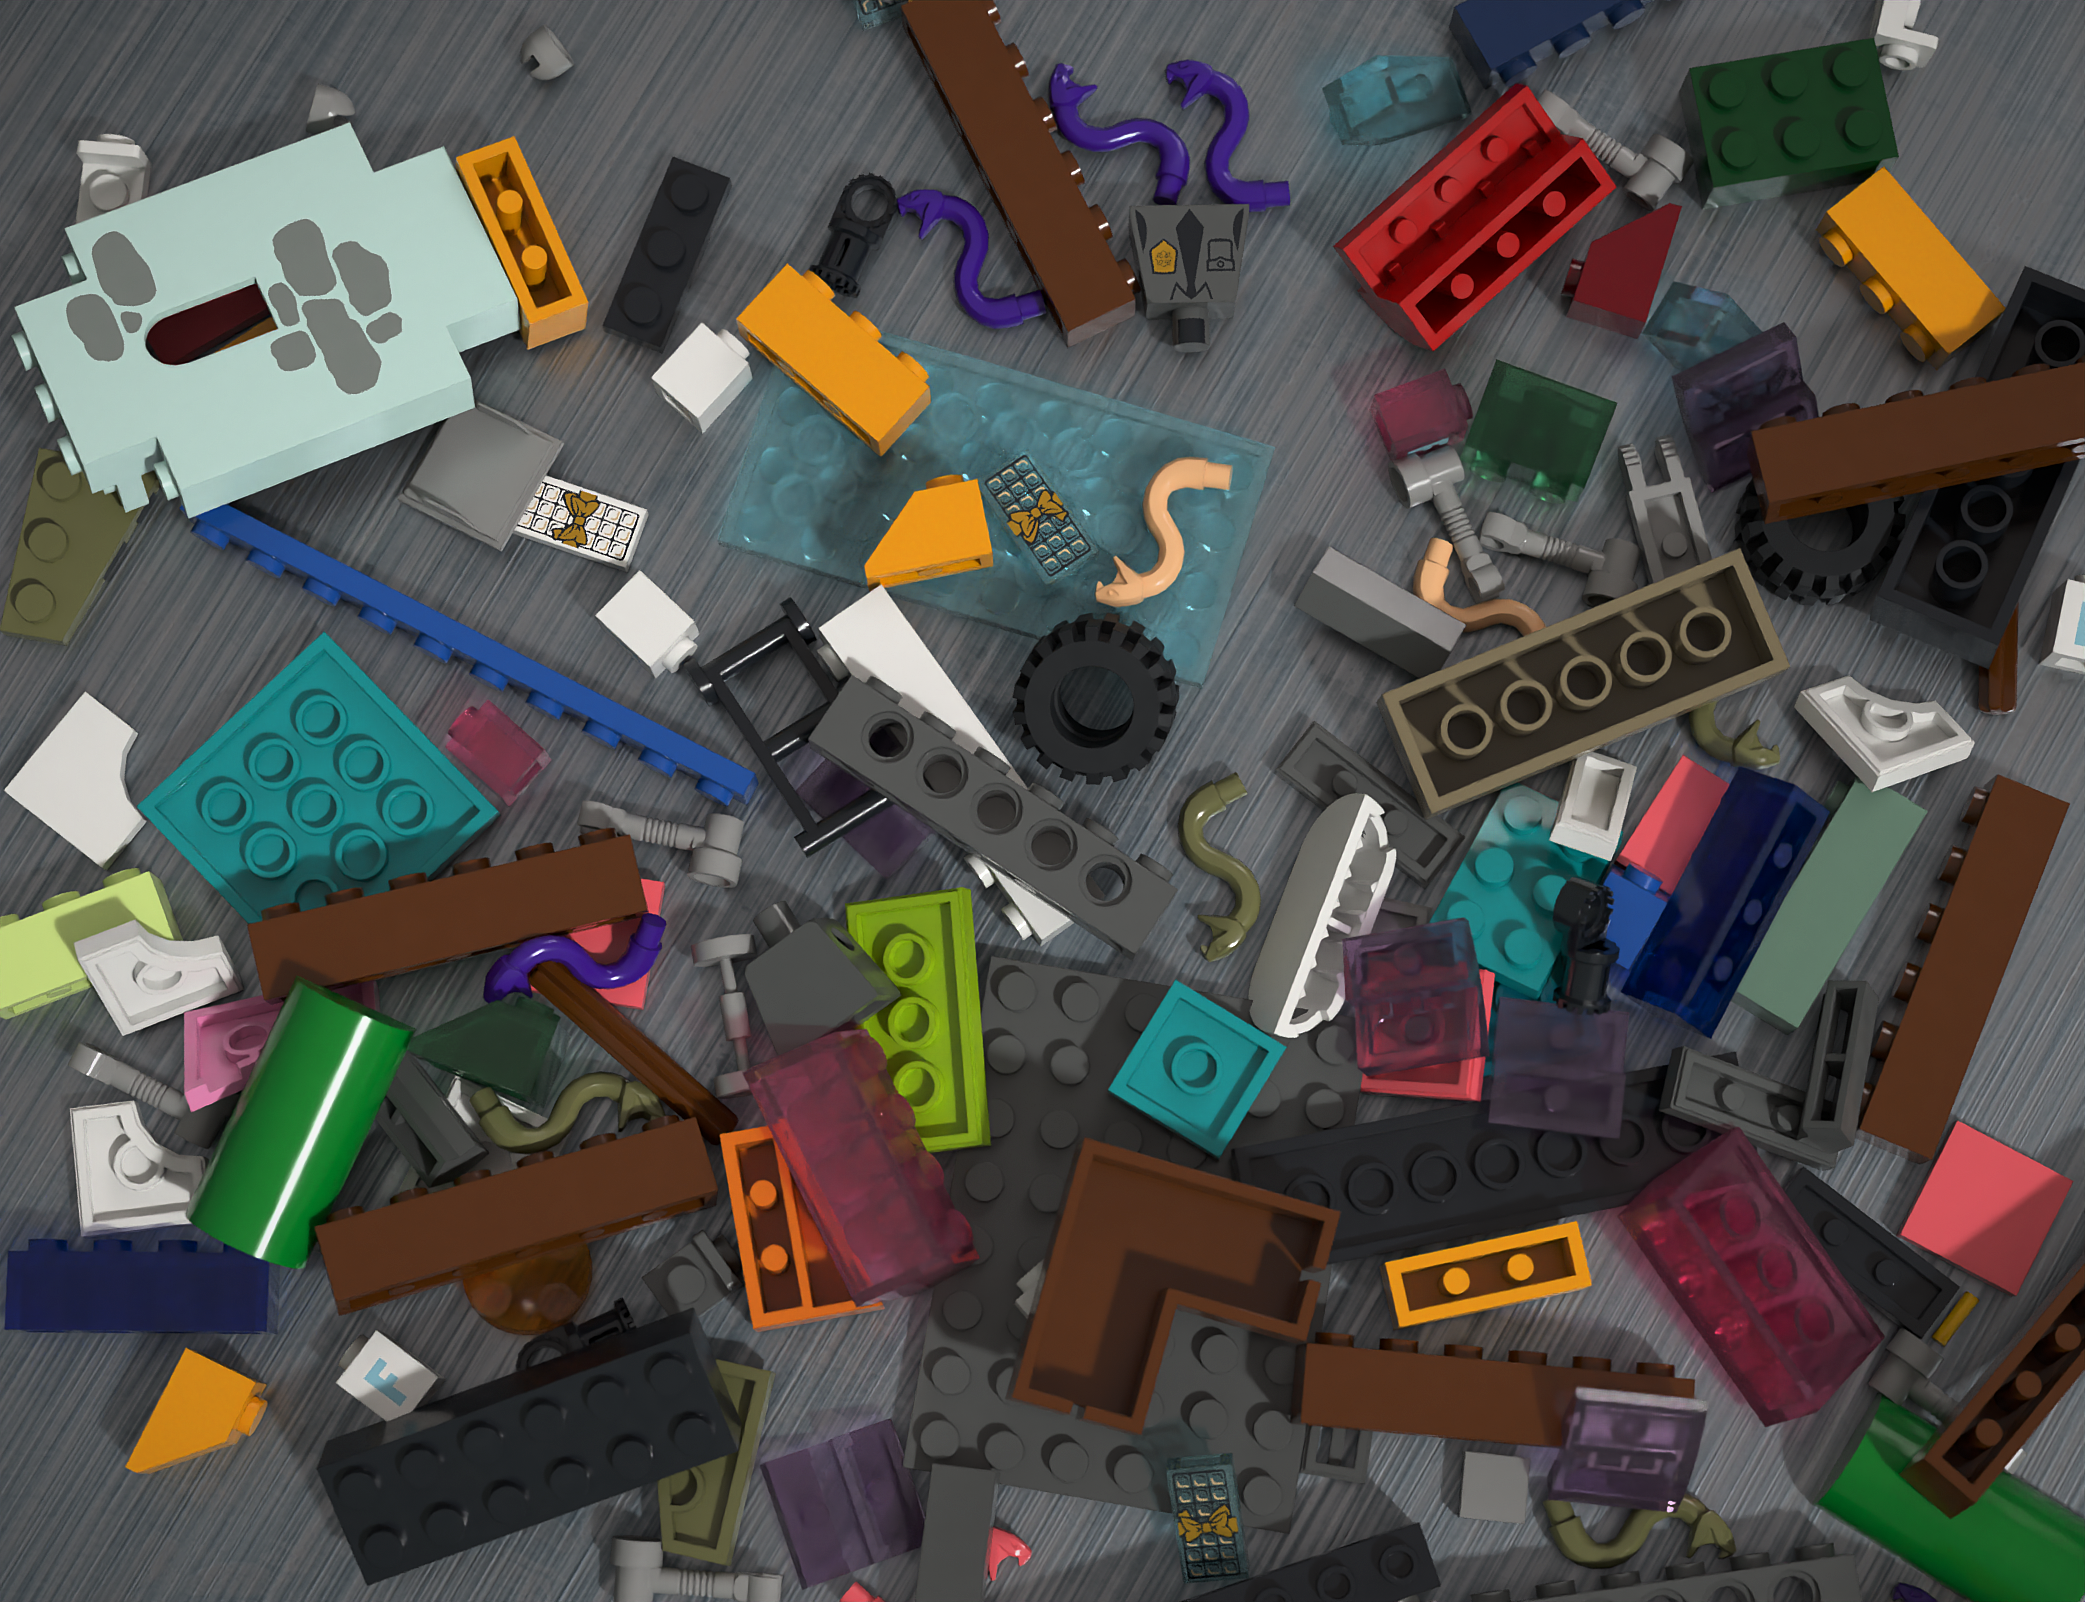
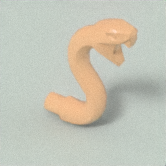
(1190, 472)
(1429, 586)

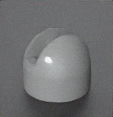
(548, 52)
(326, 107)

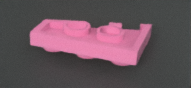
(228, 1037)

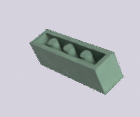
(1827, 901)

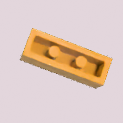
(524, 241)
(1908, 269)
(835, 358)
(1485, 1275)

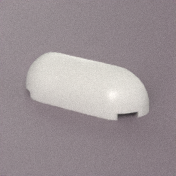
(1328, 898)

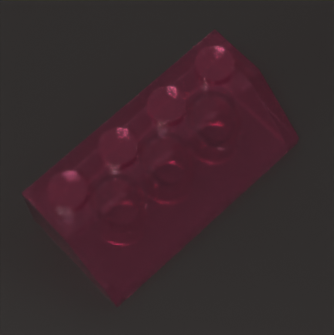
(862, 1167)
(1752, 1278)

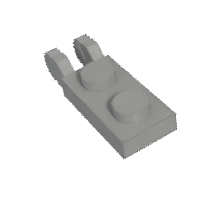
(1663, 514)

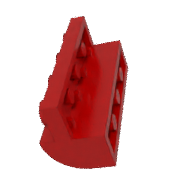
(1472, 219)

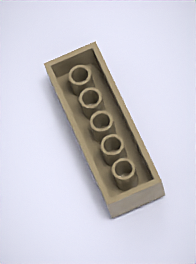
(1582, 683)

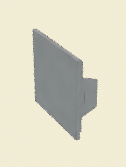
(481, 473)

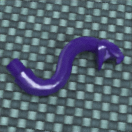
(1199, 80)
(1174, 163)
(990, 312)
(511, 970)

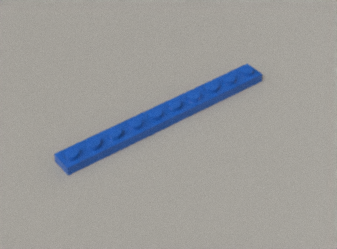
(491, 661)

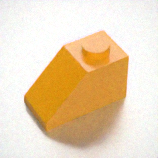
(933, 536)
(198, 1413)

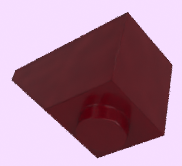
(1621, 273)

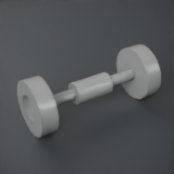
(725, 952)

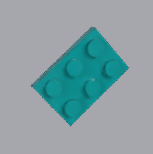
(1512, 886)

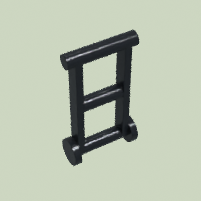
(711, 685)

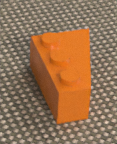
(780, 1248)

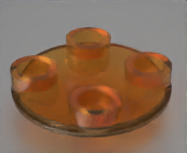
(534, 1293)

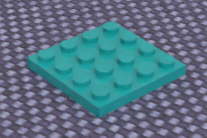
(316, 793)

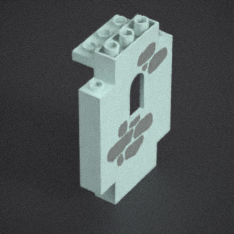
(369, 299)

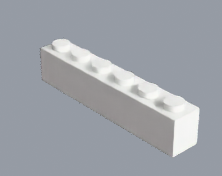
(880, 642)

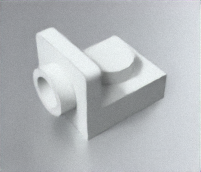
(1894, 38)
(112, 175)

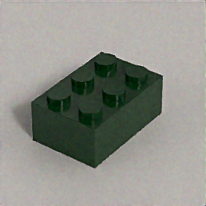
(1787, 123)

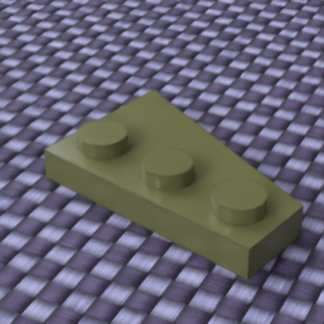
(64, 550)
(706, 1503)

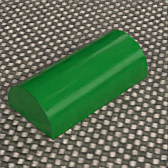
(299, 1125)
(1998, 1550)

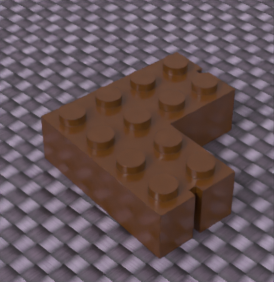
(1134, 1248)

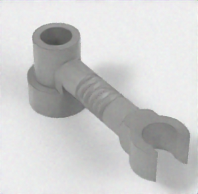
(1648, 172)
(1432, 479)
(1608, 570)
(712, 846)
(196, 1127)
(1908, 1374)
(641, 1574)

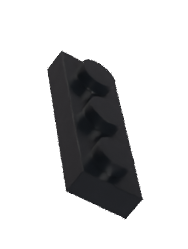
(667, 255)
(1871, 1257)

